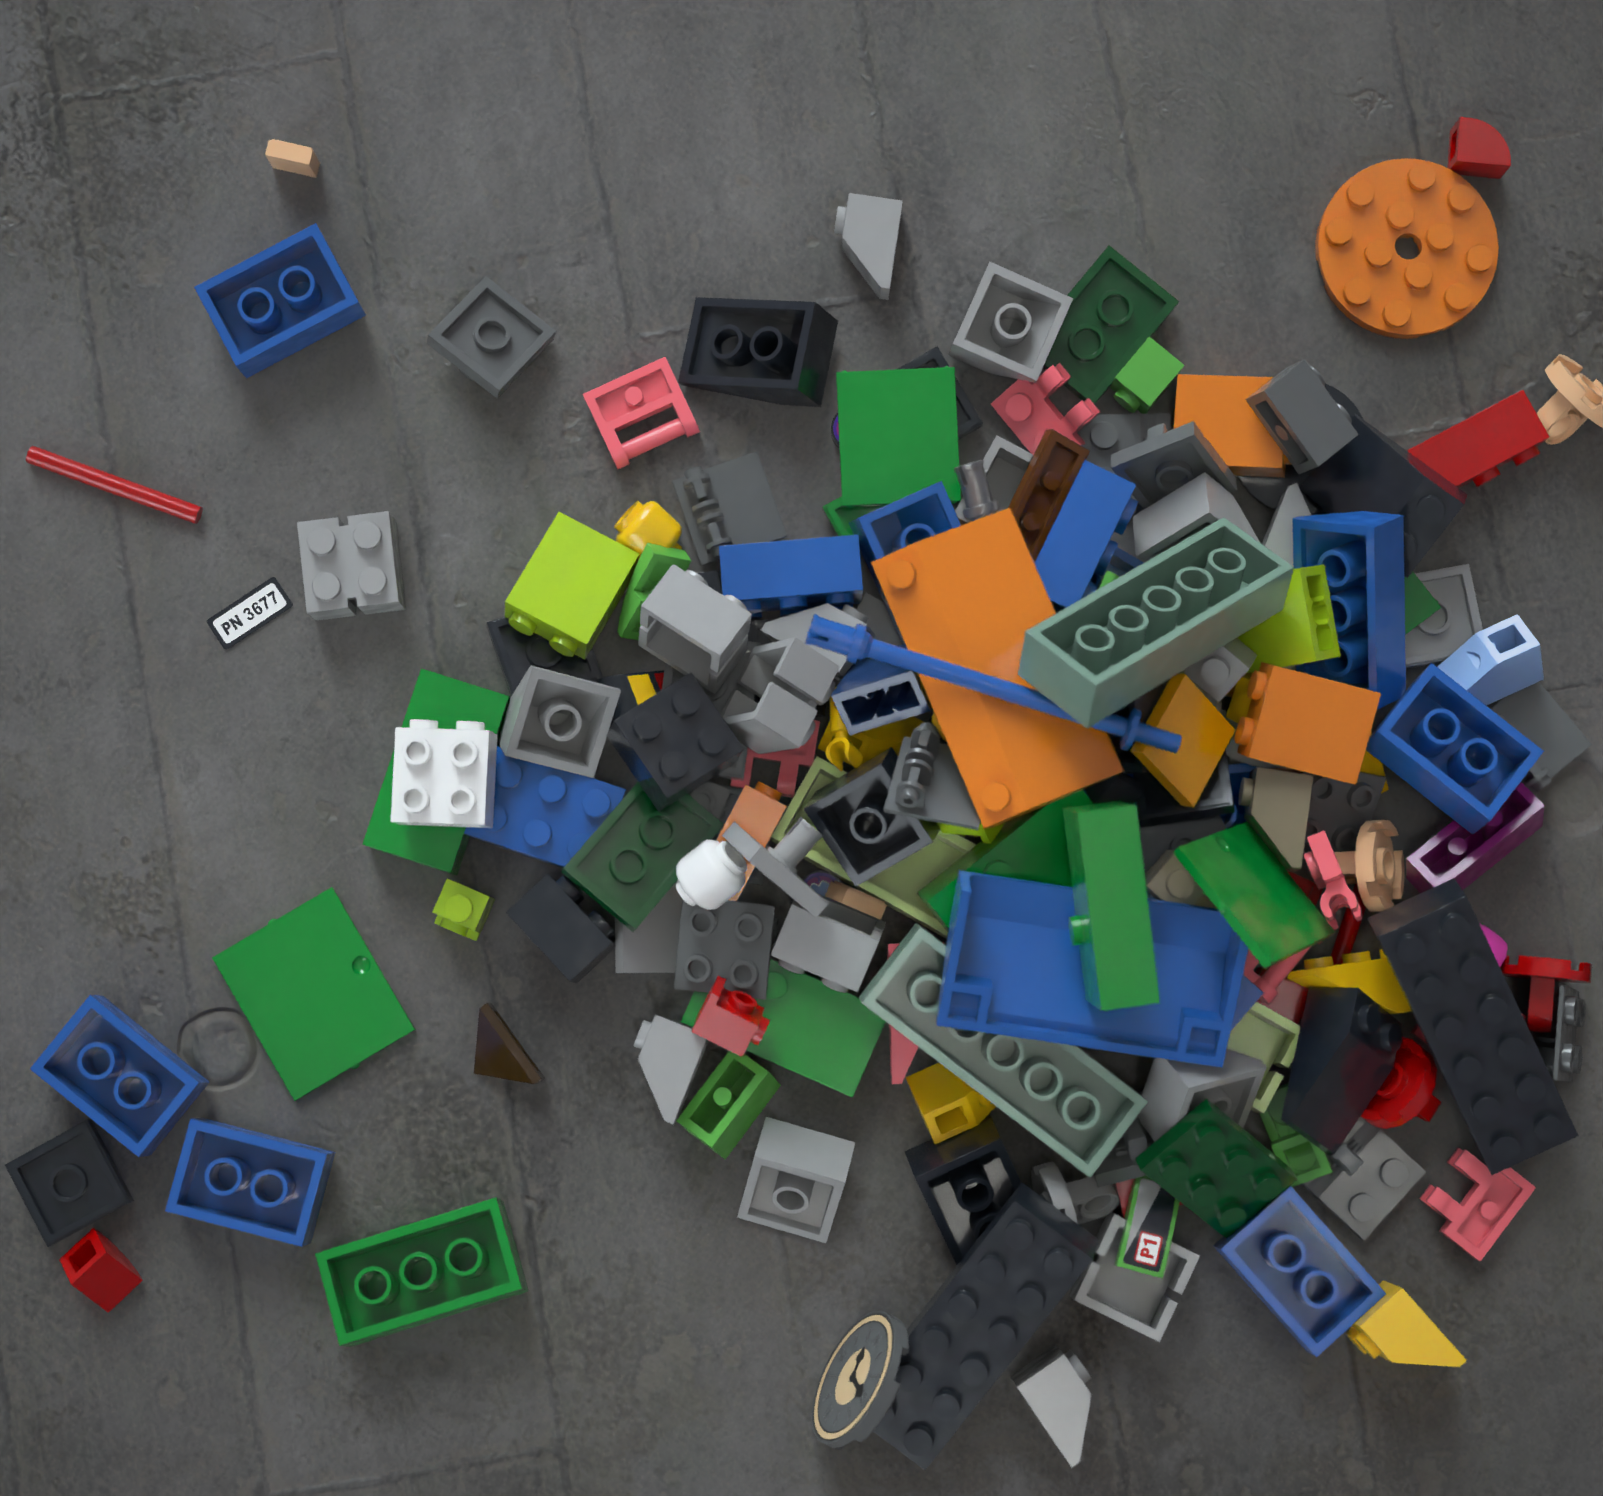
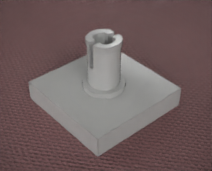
(781, 861)

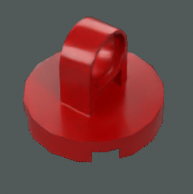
(1543, 975)
(1406, 1089)

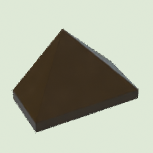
(500, 1052)

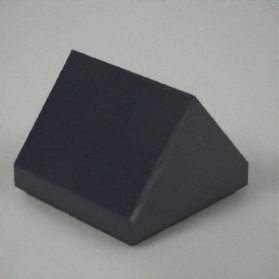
(1116, 788)

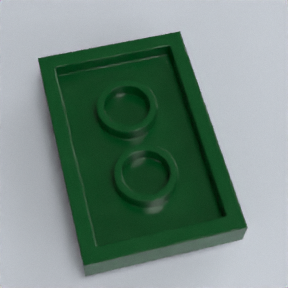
(1107, 323)
(636, 853)
(1216, 1168)

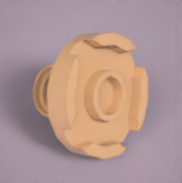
(1572, 403)
(1375, 865)

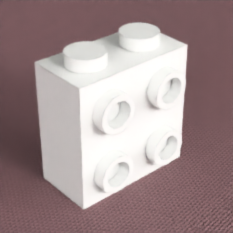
(444, 775)

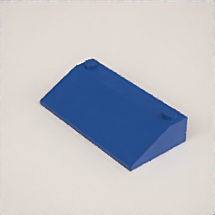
(1021, 976)

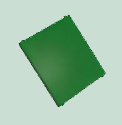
(896, 434)

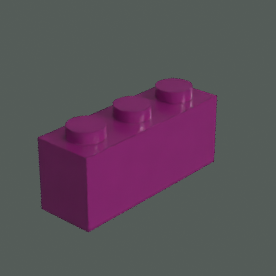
(1468, 856)

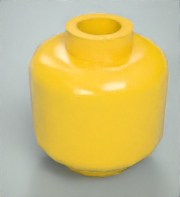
(646, 525)

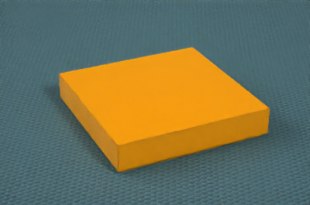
(1204, 739)

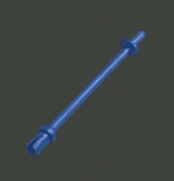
(859, 644)

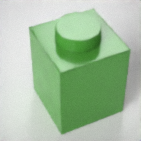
(1145, 377)

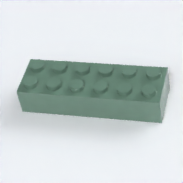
(1154, 621)
(1039, 1084)

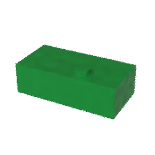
(447, 702)
(1024, 849)
(1110, 905)
(811, 1029)
(421, 1272)

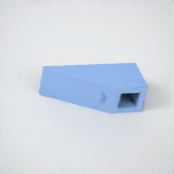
(1496, 661)

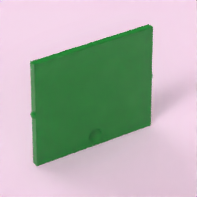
(1254, 893)
(313, 993)

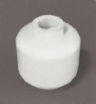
(710, 874)

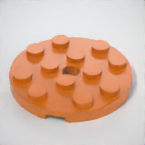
(1399, 294)

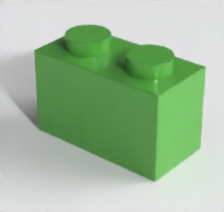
(728, 1103)

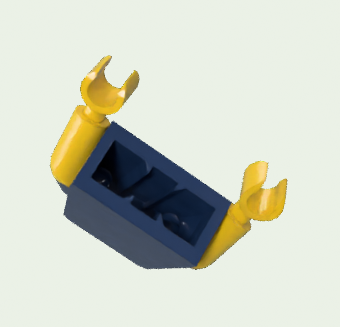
(869, 698)

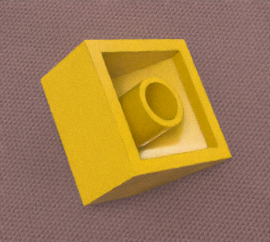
(1402, 1332)

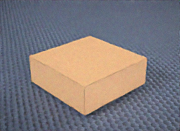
(292, 158)
(856, 899)

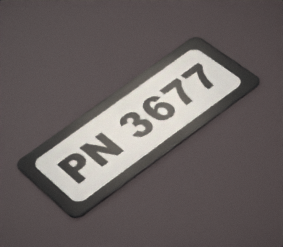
(249, 613)

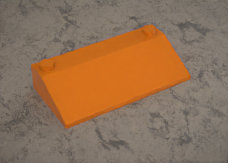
(969, 604)

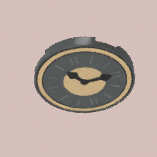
(859, 1380)

